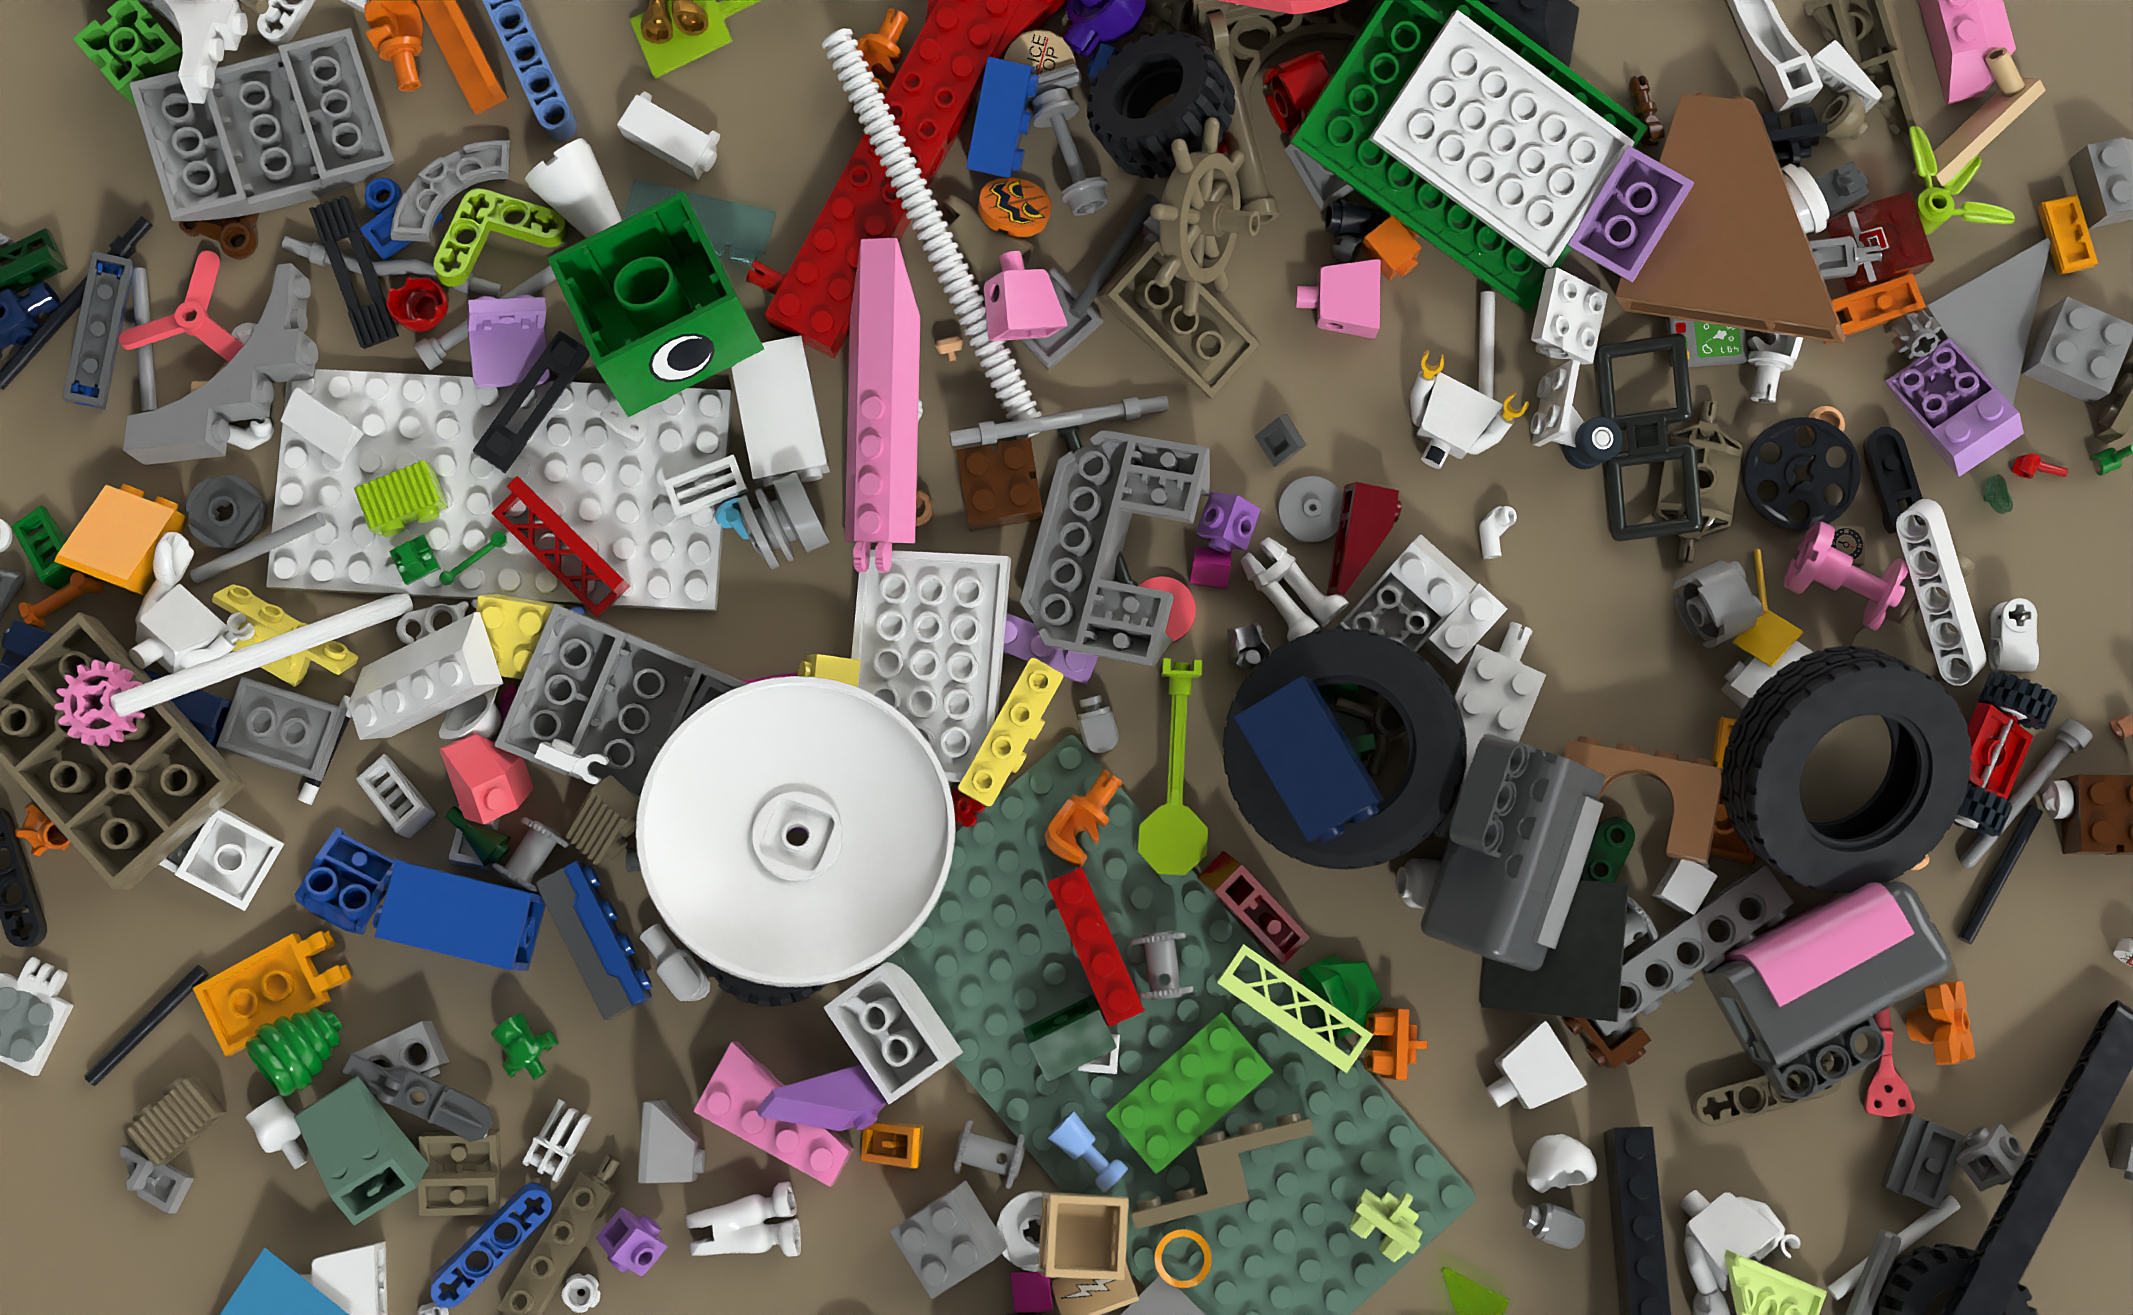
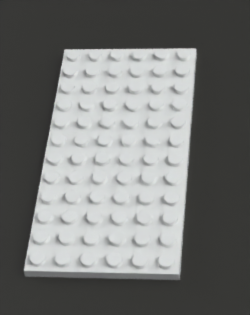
(573, 461)

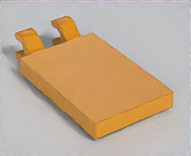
(268, 987)

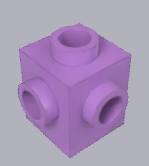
(1228, 522)
(635, 1249)

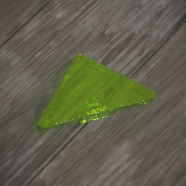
(1471, 1297)

